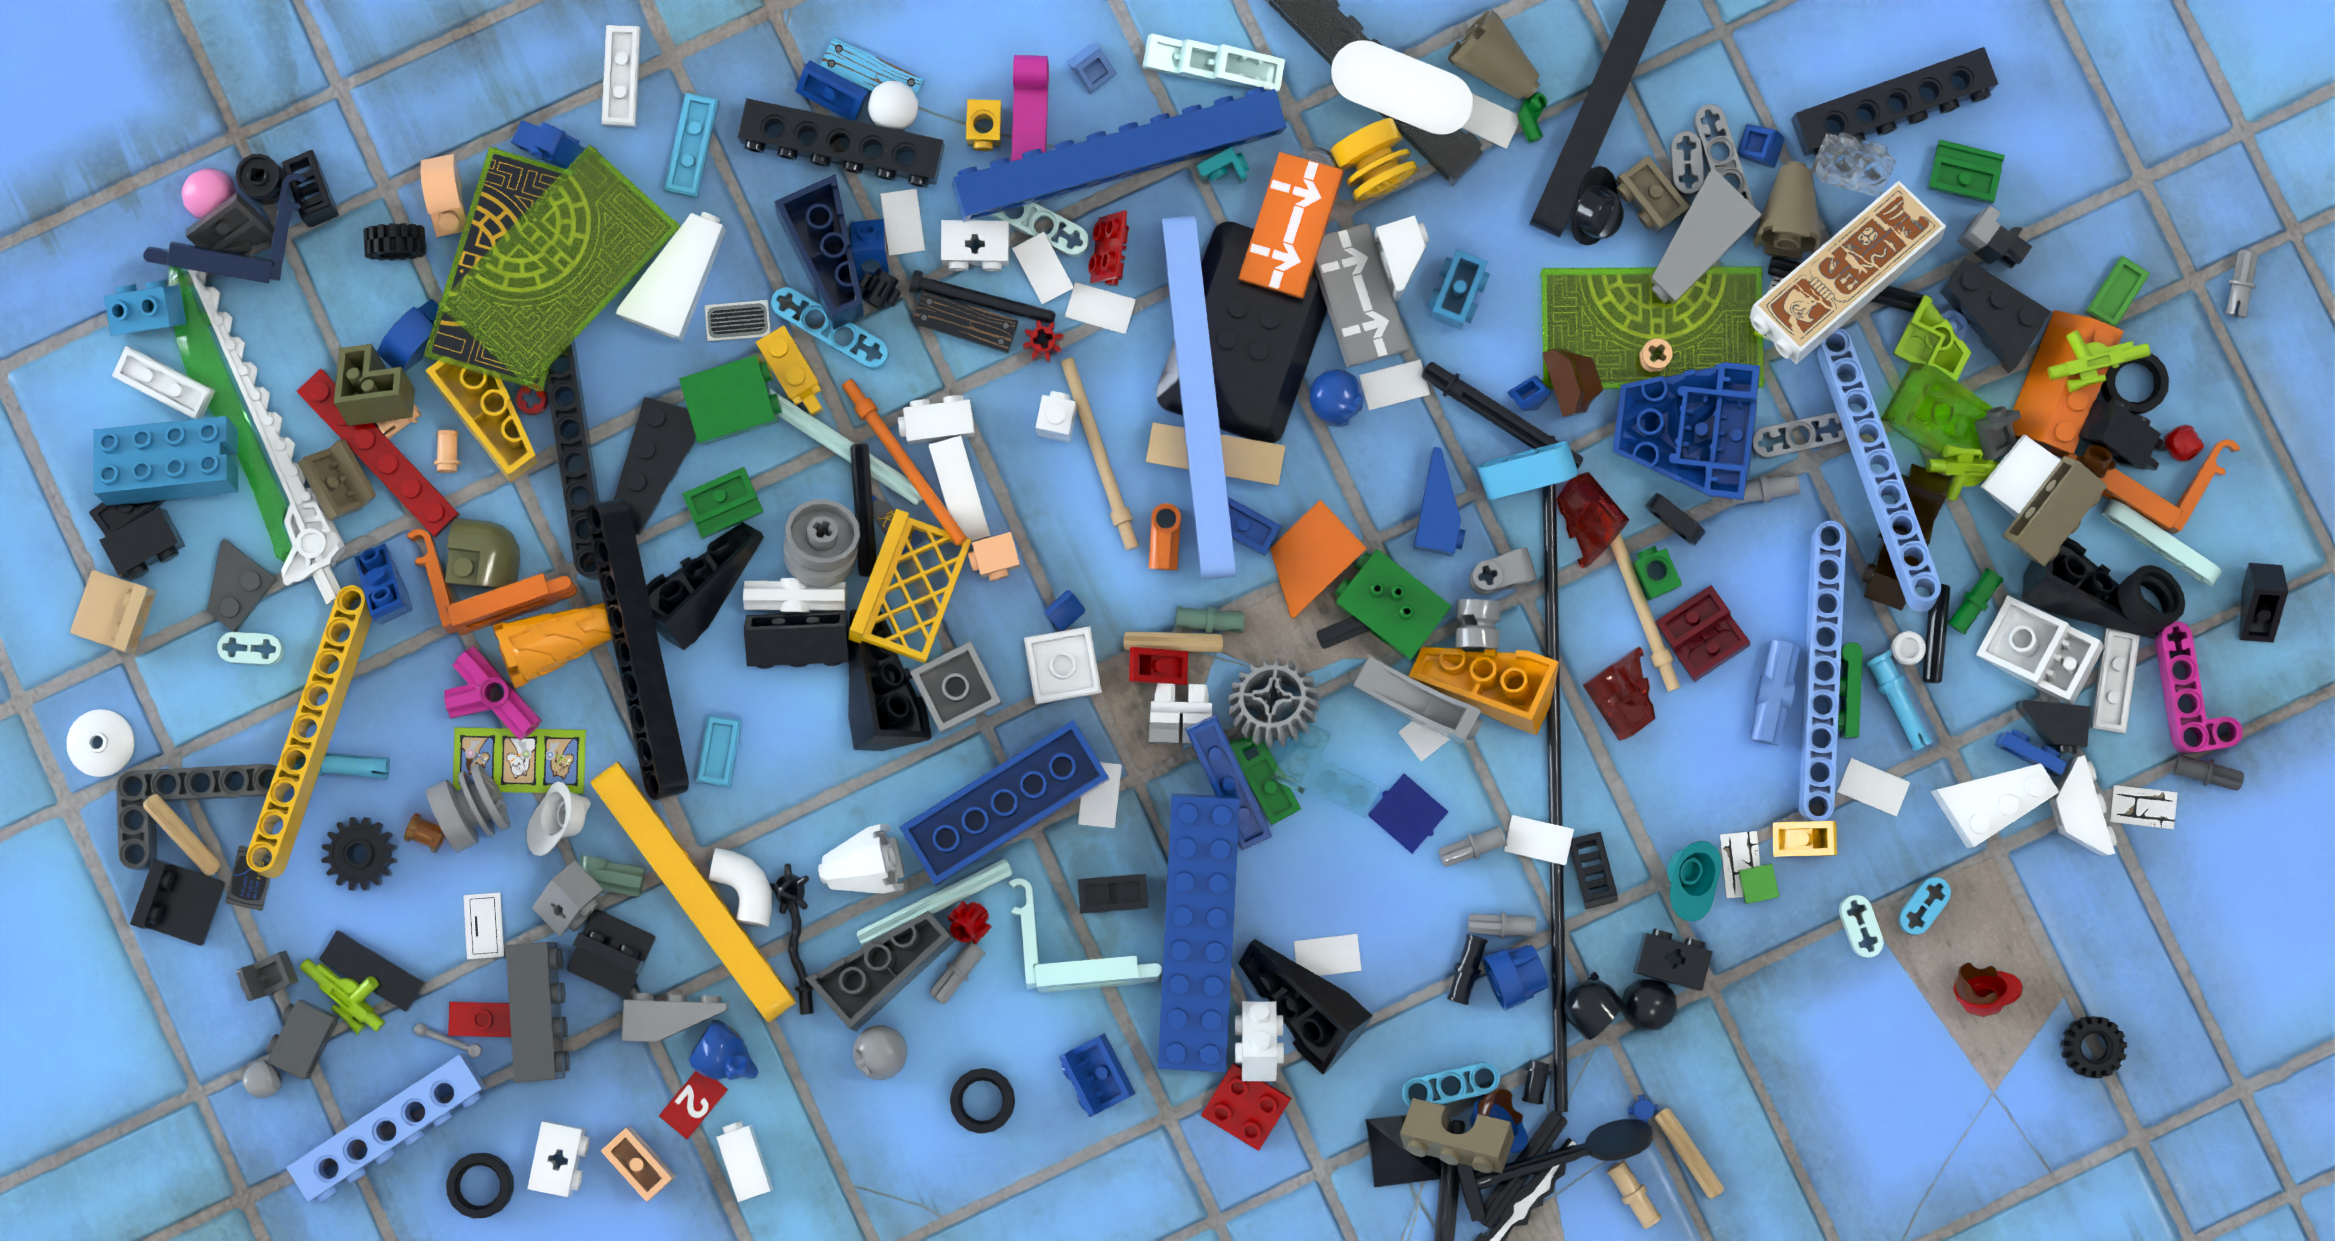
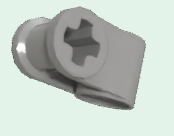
(1509, 571)

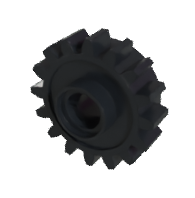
(341, 853)

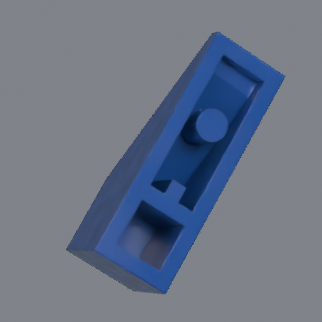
(1439, 516)

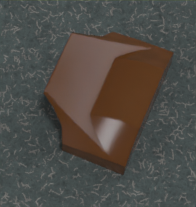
(1573, 380)

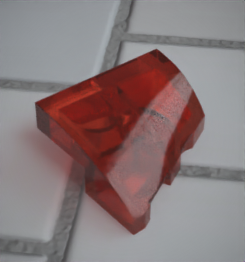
(1590, 516)
(1623, 695)

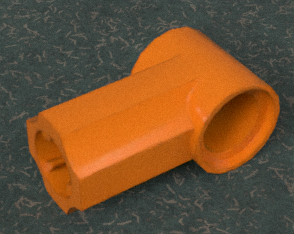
(1164, 541)

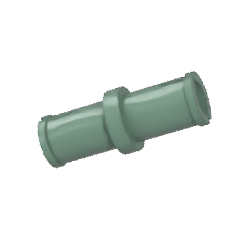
(1209, 619)

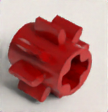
(1048, 331)
(969, 922)

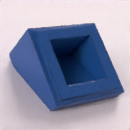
(1761, 145)
(1064, 610)

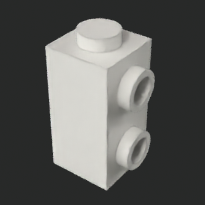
(1056, 417)
(937, 421)
(744, 1161)

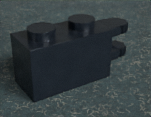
(2123, 434)

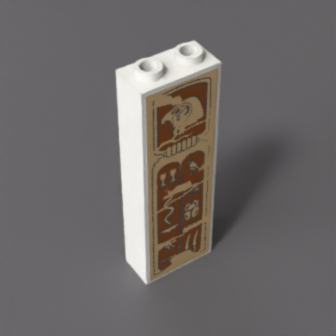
(1846, 272)

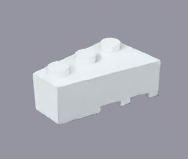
(1993, 802)

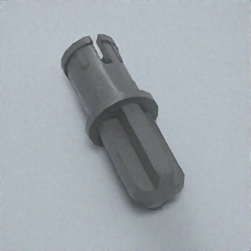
(2208, 772)

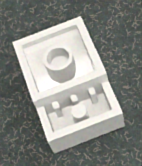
(2040, 650)

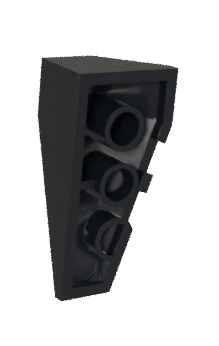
(2077, 590)
(692, 596)
(1314, 1010)

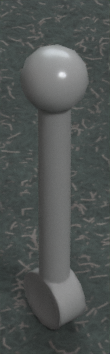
(473, 1050)

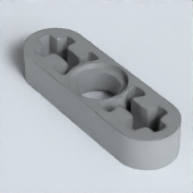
(1777, 450)

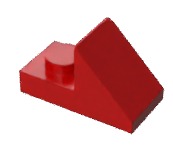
(1158, 666)

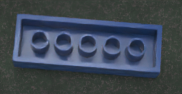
(1004, 803)

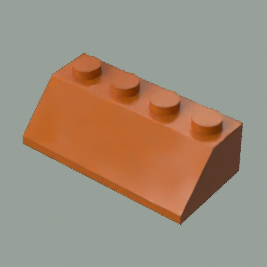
(2046, 406)

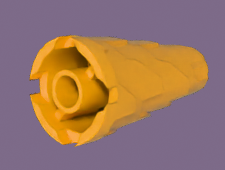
(550, 641)

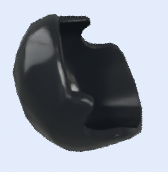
(1649, 1004)

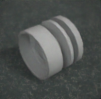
(469, 807)

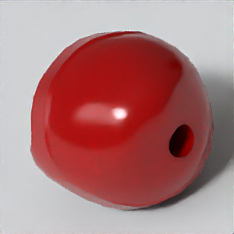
(2183, 443)

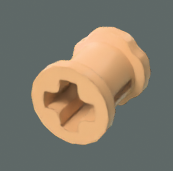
(1652, 345)

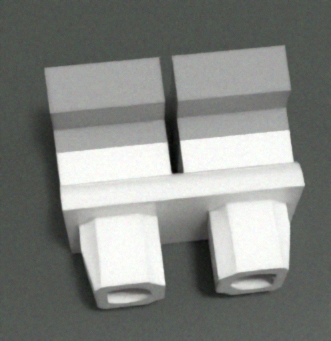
(1166, 713)

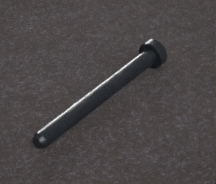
(979, 298)

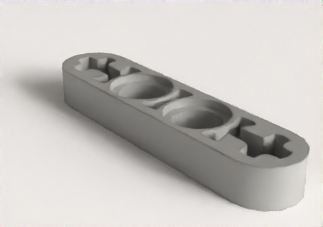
(1732, 164)

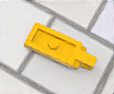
(791, 369)

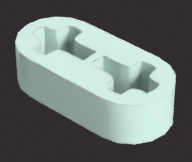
(249, 656)
(1869, 923)

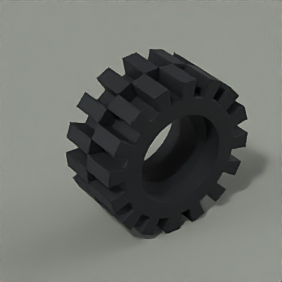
(394, 241)
(2112, 1038)

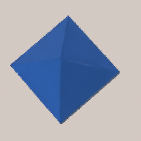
(1530, 394)

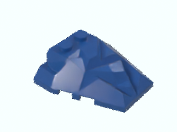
(1692, 426)

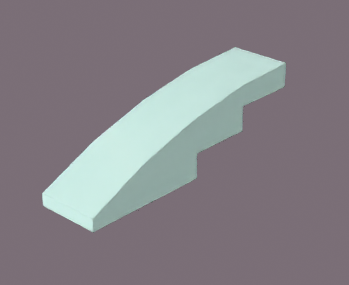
(1213, 63)

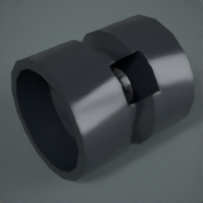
(260, 178)

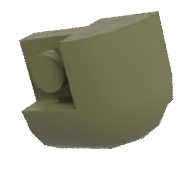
(481, 554)

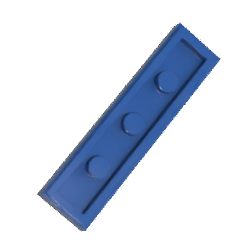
(1228, 778)

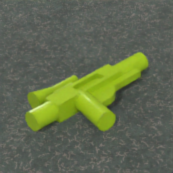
(2094, 357)
(1964, 468)
(348, 995)

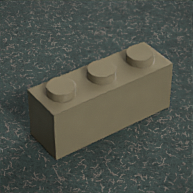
(2055, 511)

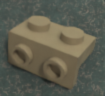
(1651, 195)
(337, 480)

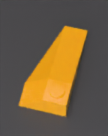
(1500, 684)

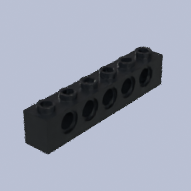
(1971, 67)
(761, 115)

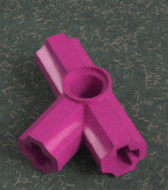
(476, 695)

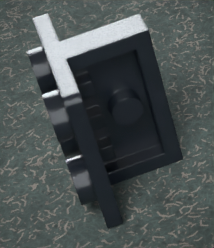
(610, 953)

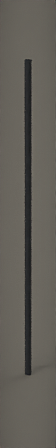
(1555, 802)

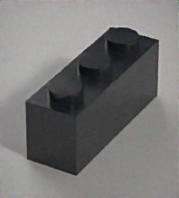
(796, 639)

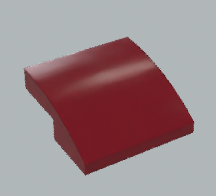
(1702, 633)

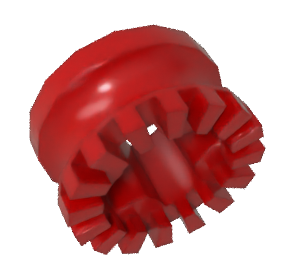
(536, 408)

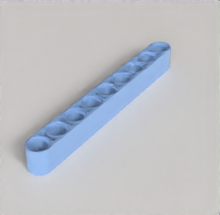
(1879, 484)
(1832, 658)

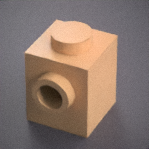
(994, 556)

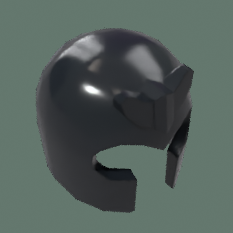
(1592, 1006)

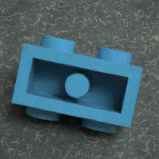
(1462, 279)
(144, 309)

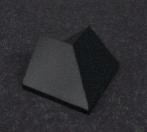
(1390, 1160)

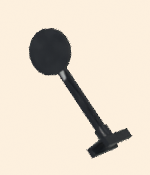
(1607, 1142)

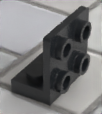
(178, 902)

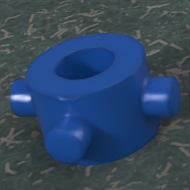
(1643, 1109)

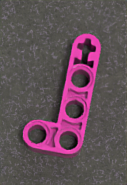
(1029, 104)
(2190, 687)

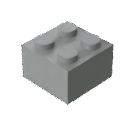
(956, 687)

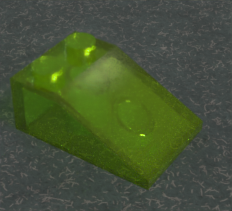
(1935, 410)

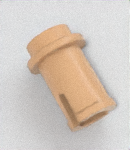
(394, 426)
(447, 451)

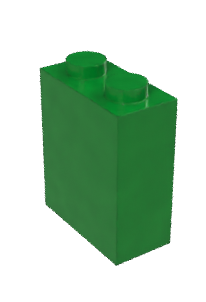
(730, 399)

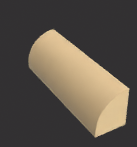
(1241, 456)

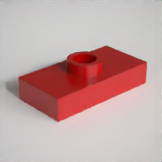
(479, 1019)

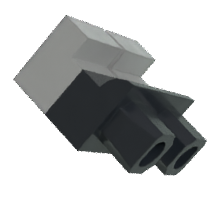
(1992, 241)

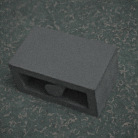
(301, 1039)

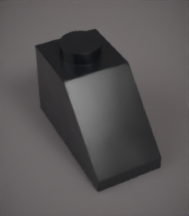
(2262, 602)
(2058, 723)

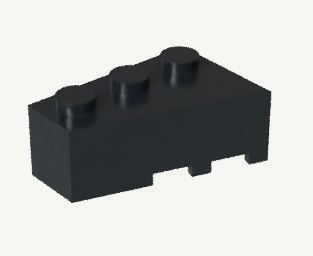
(1995, 311)

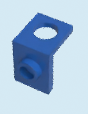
(868, 244)

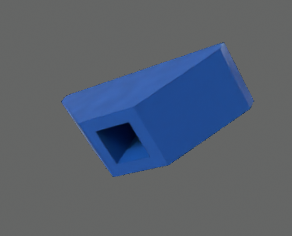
(382, 585)

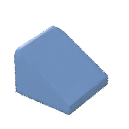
(1092, 67)

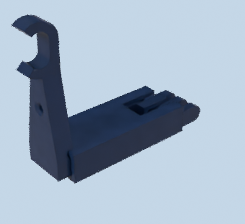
(232, 263)

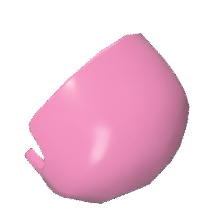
(206, 191)

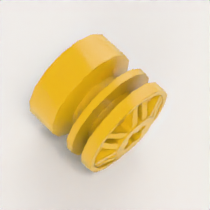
(1372, 156)

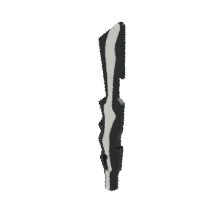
(1527, 1199)

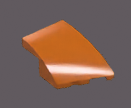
(1313, 556)

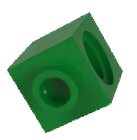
(1651, 587)

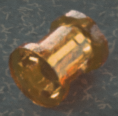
(424, 833)

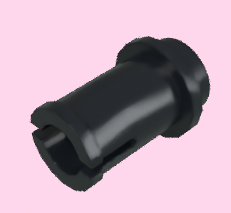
(1536, 1082)

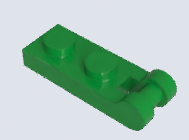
(1850, 691)
(1272, 796)

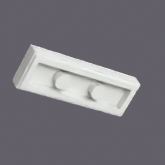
(621, 76)
(163, 383)
(2115, 681)

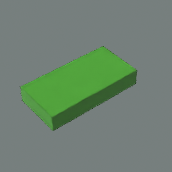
(2117, 292)

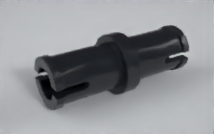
(1467, 969)

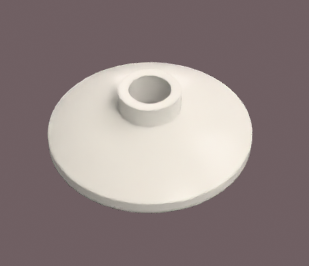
(116, 748)

